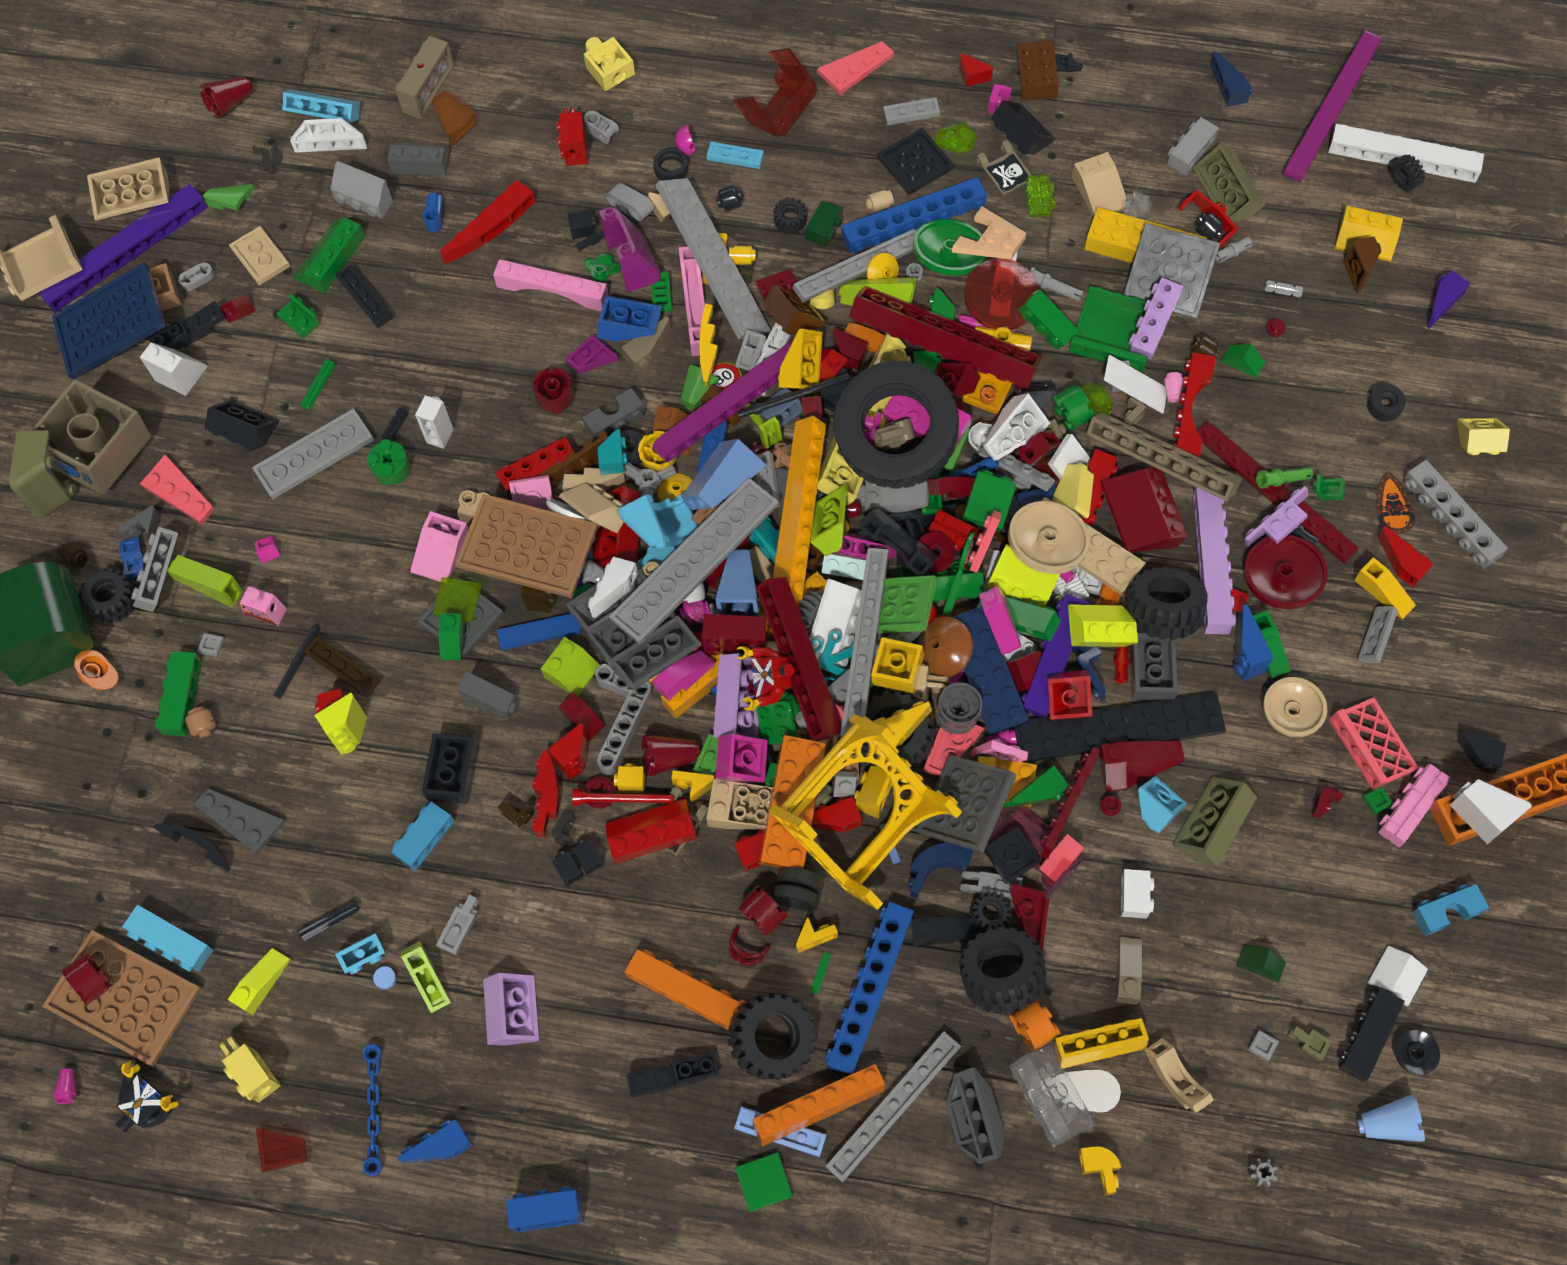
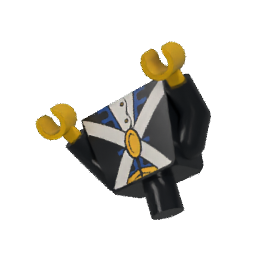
(141, 1101)

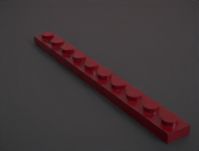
(1248, 468)

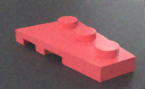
(949, 744)

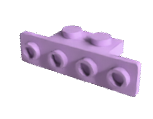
(1282, 521)

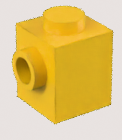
(630, 779)

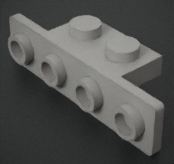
(1021, 473)

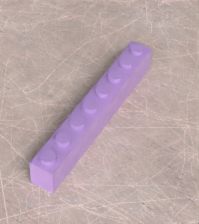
(1213, 562)

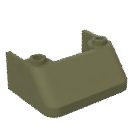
(33, 477)

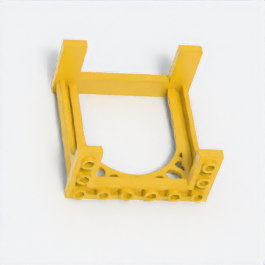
(919, 806)

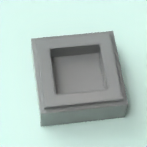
(211, 645)
(1263, 1045)

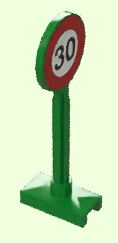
(958, 578)

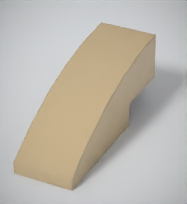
(591, 477)

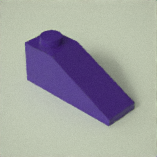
(1449, 291)

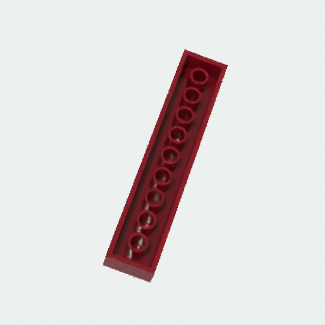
(945, 337)

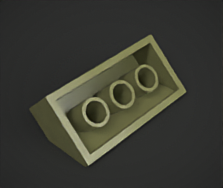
(1228, 183)
(1215, 820)

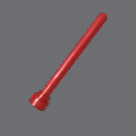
(581, 797)

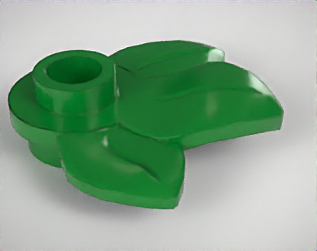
(602, 267)

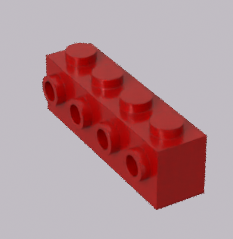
(534, 464)

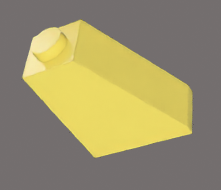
(1075, 489)

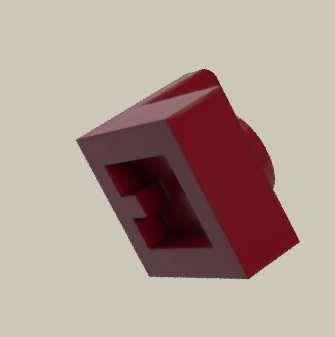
(1324, 800)

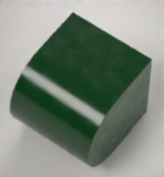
(40, 622)

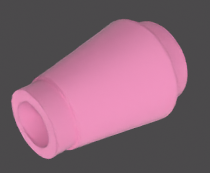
(1173, 386)

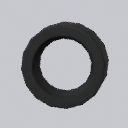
(670, 154)

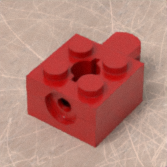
(572, 138)

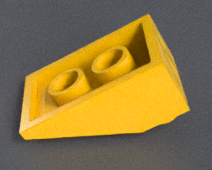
(802, 361)

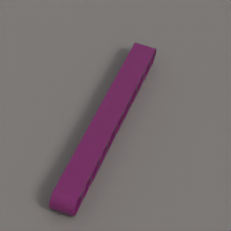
(1332, 106)
(720, 407)

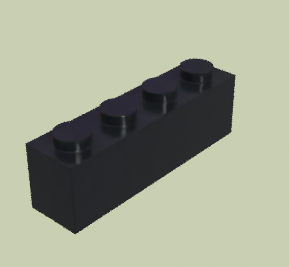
(1371, 1034)

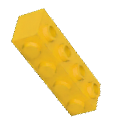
(1101, 1043)

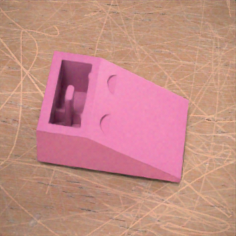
(439, 547)

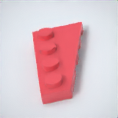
(853, 68)
(174, 488)

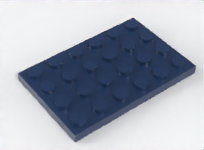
(108, 320)

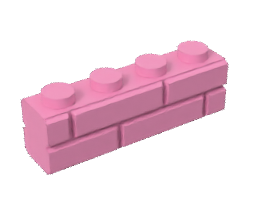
(1414, 805)

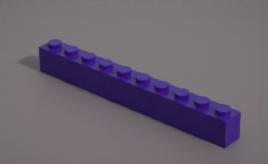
(126, 246)

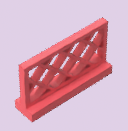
(1361, 749)

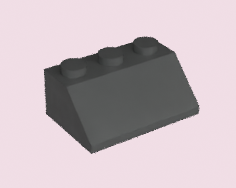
(419, 158)

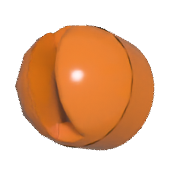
(989, 397)

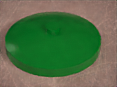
(934, 247)

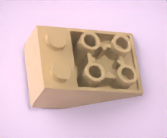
(738, 805)

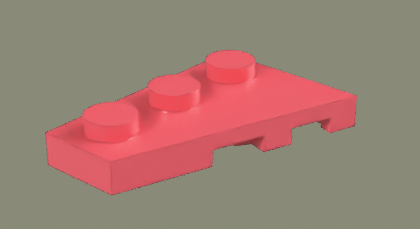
(983, 540)

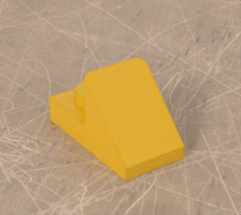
(698, 782)
(810, 939)

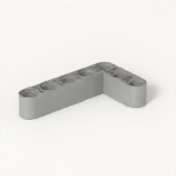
(625, 716)

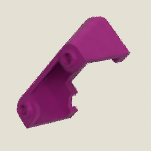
(633, 251)

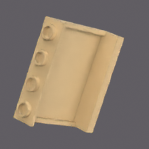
(39, 261)

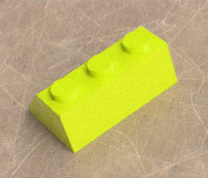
(1020, 581)
(1101, 626)
(343, 723)

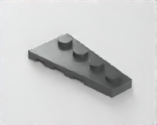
(242, 821)

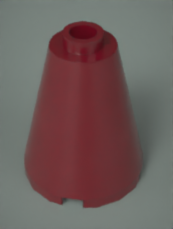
(225, 94)
(667, 753)

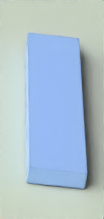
(801, 1140)

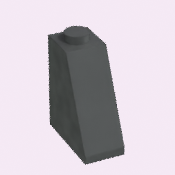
(486, 696)

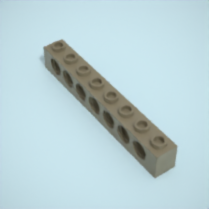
(1164, 456)

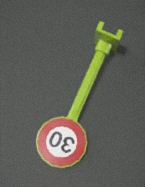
(769, 430)

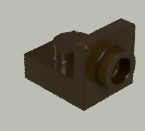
(514, 815)

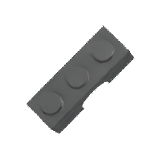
(629, 410)

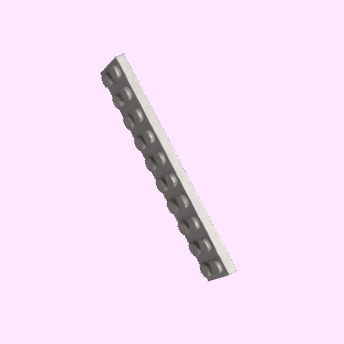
(712, 257)
(693, 561)

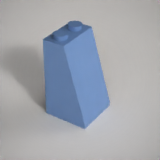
(722, 474)
(737, 587)

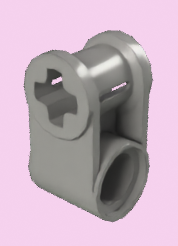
(600, 126)

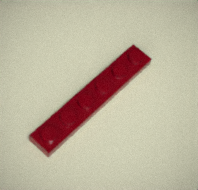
(1066, 808)

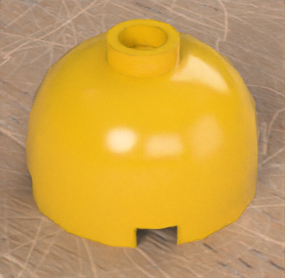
(649, 456)

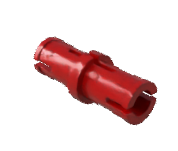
(1121, 664)

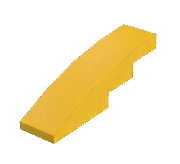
(707, 350)

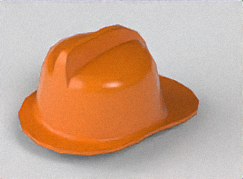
(95, 670)

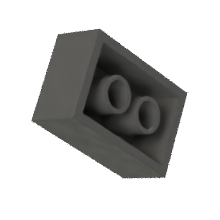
(1153, 668)

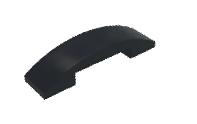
(175, 832)

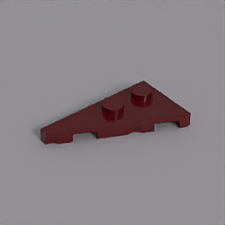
(1031, 911)

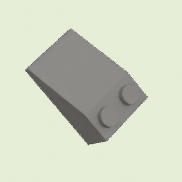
(896, 500)

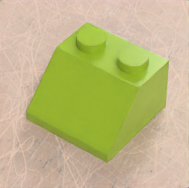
(569, 667)

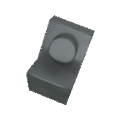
(145, 520)

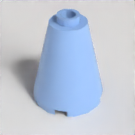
(1394, 1121)

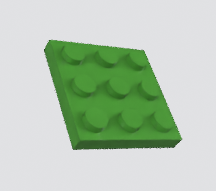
(906, 604)

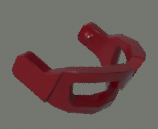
(740, 956)

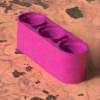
(857, 545)

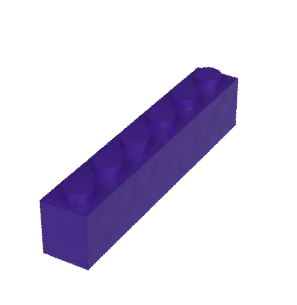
(1052, 661)

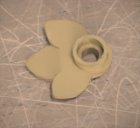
(467, 510)

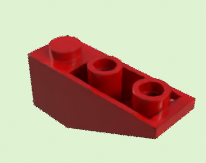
(1405, 560)

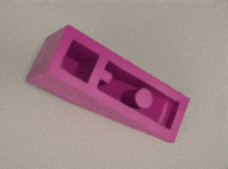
(1000, 620)

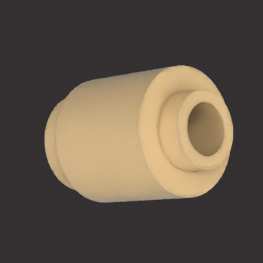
(879, 200)

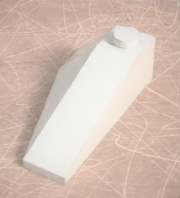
(1015, 426)

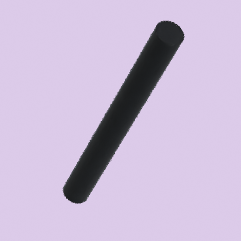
(295, 663)

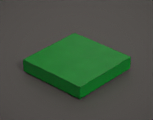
(763, 1182)

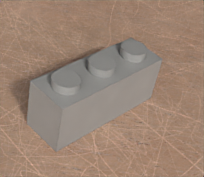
(1192, 145)

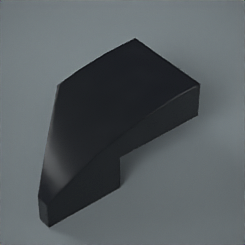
(1067, 63)

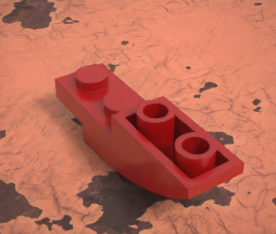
(547, 787)

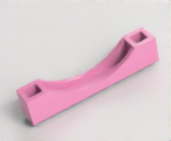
(520, 277)
(693, 296)

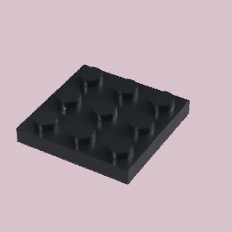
(915, 161)

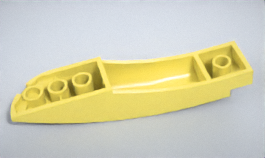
(834, 469)

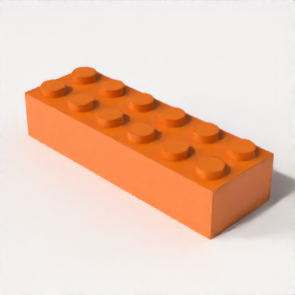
(794, 763)

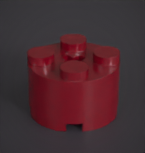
(553, 390)
(763, 910)
(85, 979)

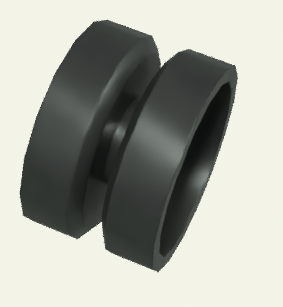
(798, 889)

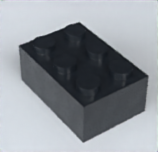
(450, 768)

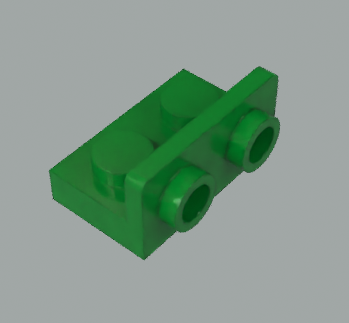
(299, 317)

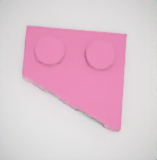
(996, 749)

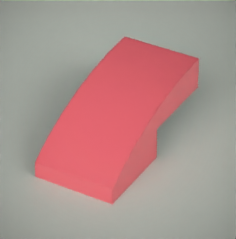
(1061, 858)

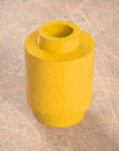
(742, 255)

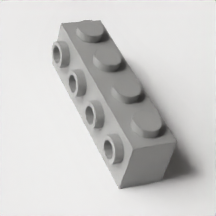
(156, 566)

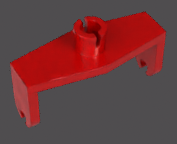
(1207, 206)

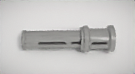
(1045, 281)

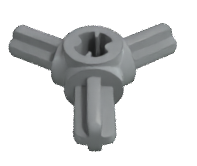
(652, 478)

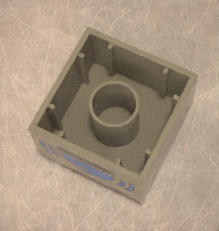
(92, 436)

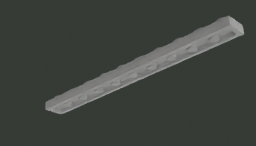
(865, 636)

